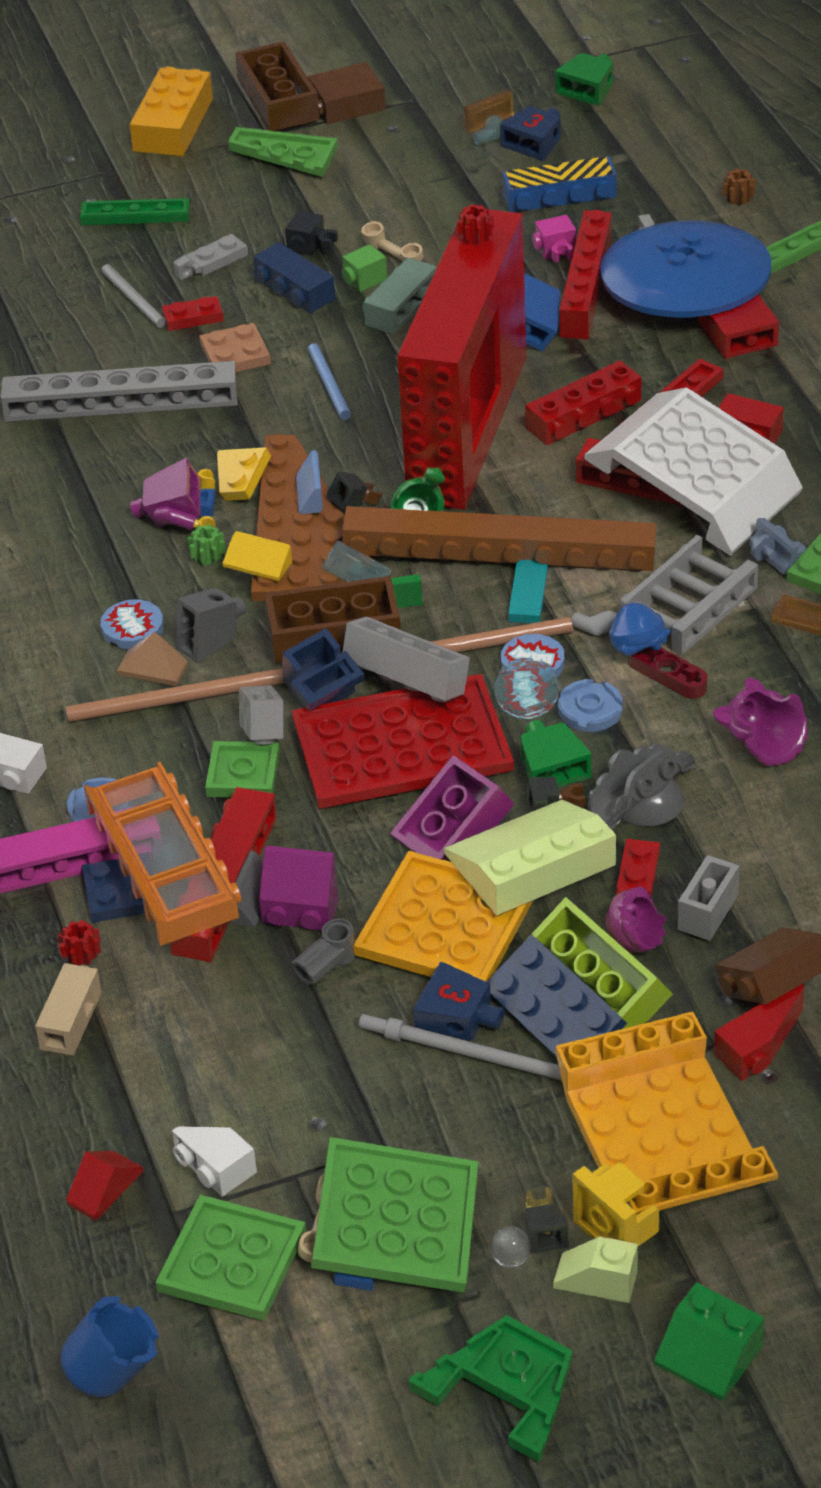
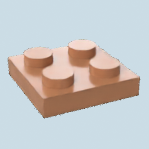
(236, 344)

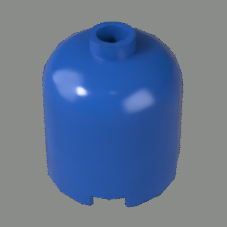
(108, 1347)

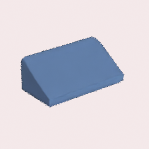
(309, 485)

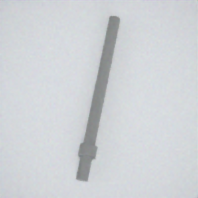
(397, 1029)

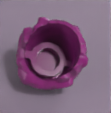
(635, 921)

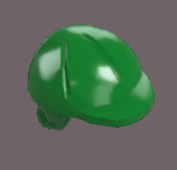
(421, 492)

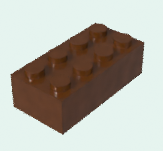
(277, 86)
(306, 611)

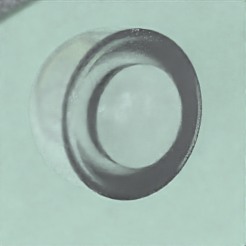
(510, 1246)

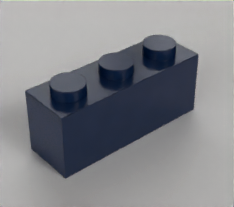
(294, 277)

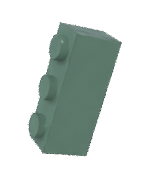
(398, 296)

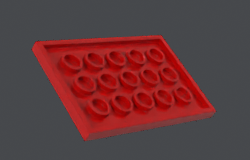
(397, 742)

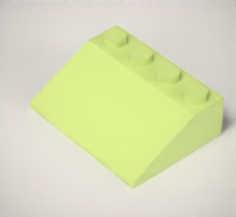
(534, 854)

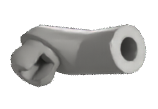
(595, 625)

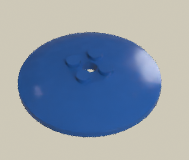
(686, 268)

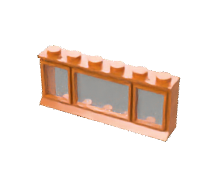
(164, 853)

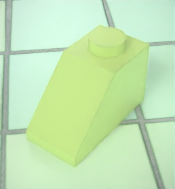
(599, 1269)

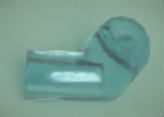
(491, 130)

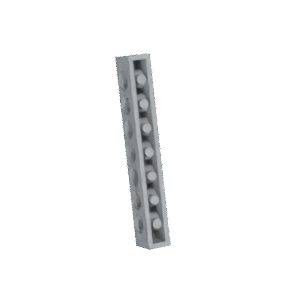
(119, 391)

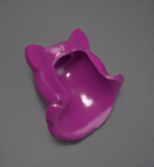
(766, 723)

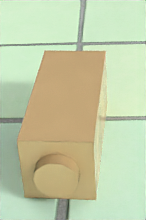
(68, 1009)

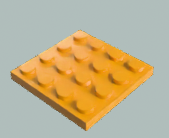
(435, 918)

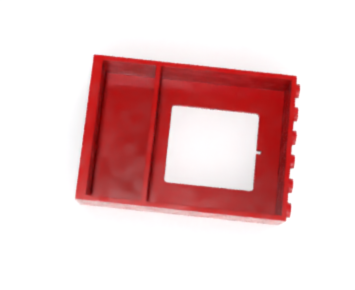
(464, 357)

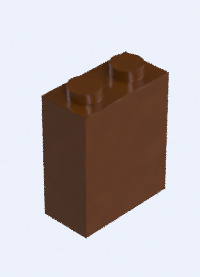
(348, 93)
(771, 966)

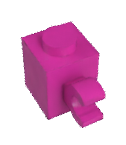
(555, 237)

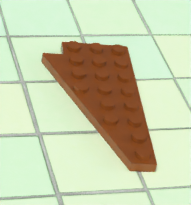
(279, 520)

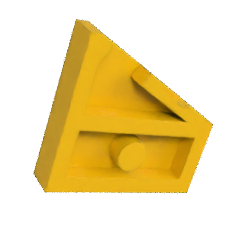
(241, 471)

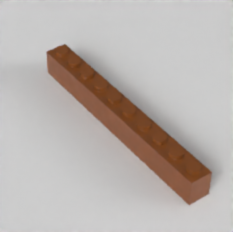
(500, 538)

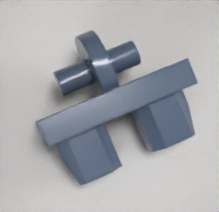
(774, 546)

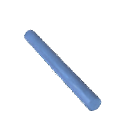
(329, 382)

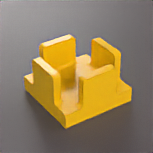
(602, 1204)

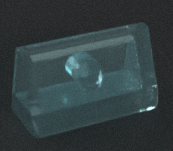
(353, 565)

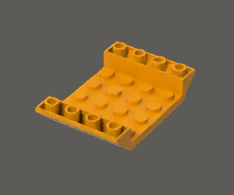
(659, 1111)

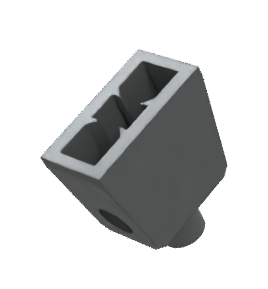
(206, 622)

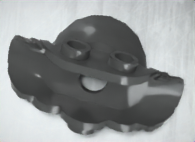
(641, 787)

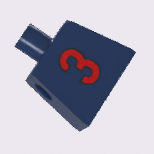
(532, 132)
(456, 1004)

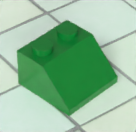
(710, 1341)

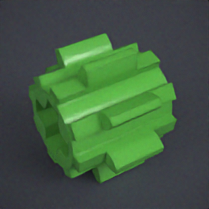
(206, 545)

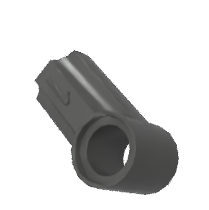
(331, 949)

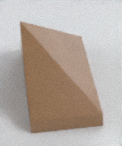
(153, 661)

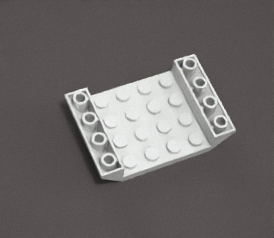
(703, 463)

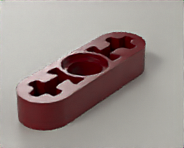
(685, 679)

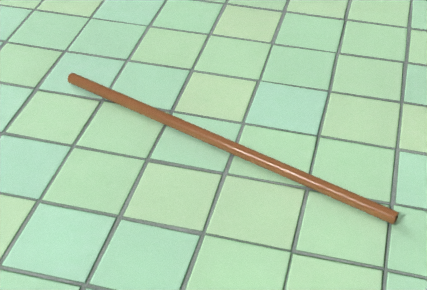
(275, 676)

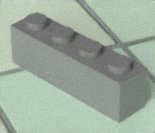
(406, 659)

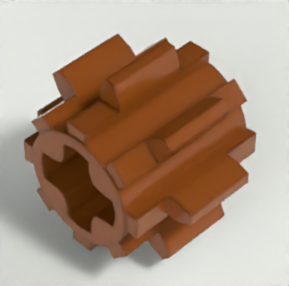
(739, 186)

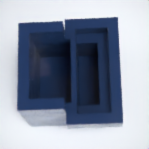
(319, 672)

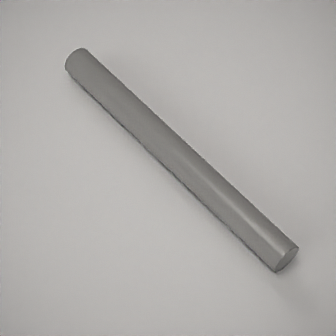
(133, 295)

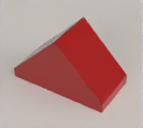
(101, 1181)

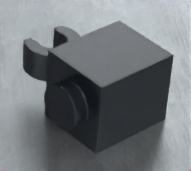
(307, 233)

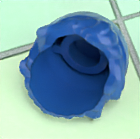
(637, 629)

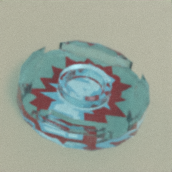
(526, 688)

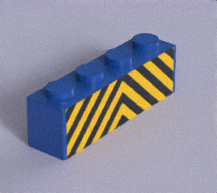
(559, 184)

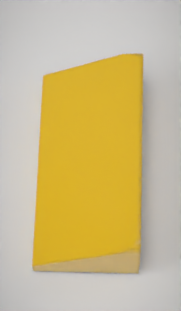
(258, 556)

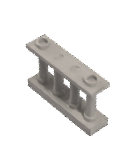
(701, 615)

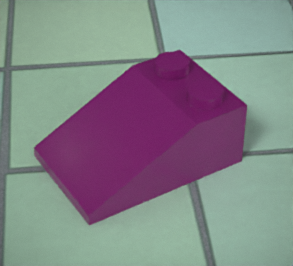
(451, 810)

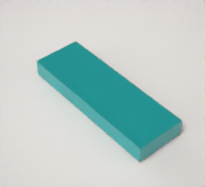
(528, 592)

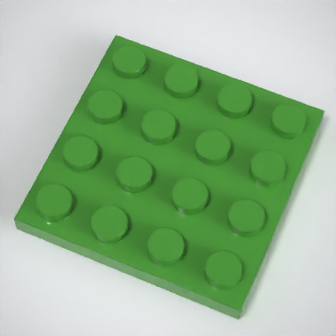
(395, 1215)

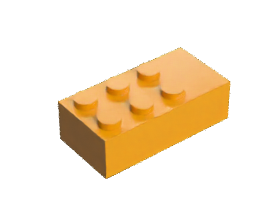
(171, 111)

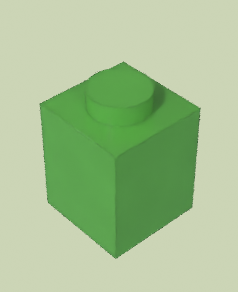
(364, 268)

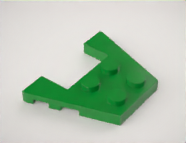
(513, 1365)

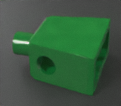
(585, 78)
(554, 753)

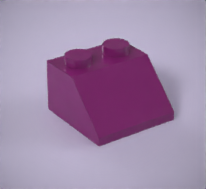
(298, 887)

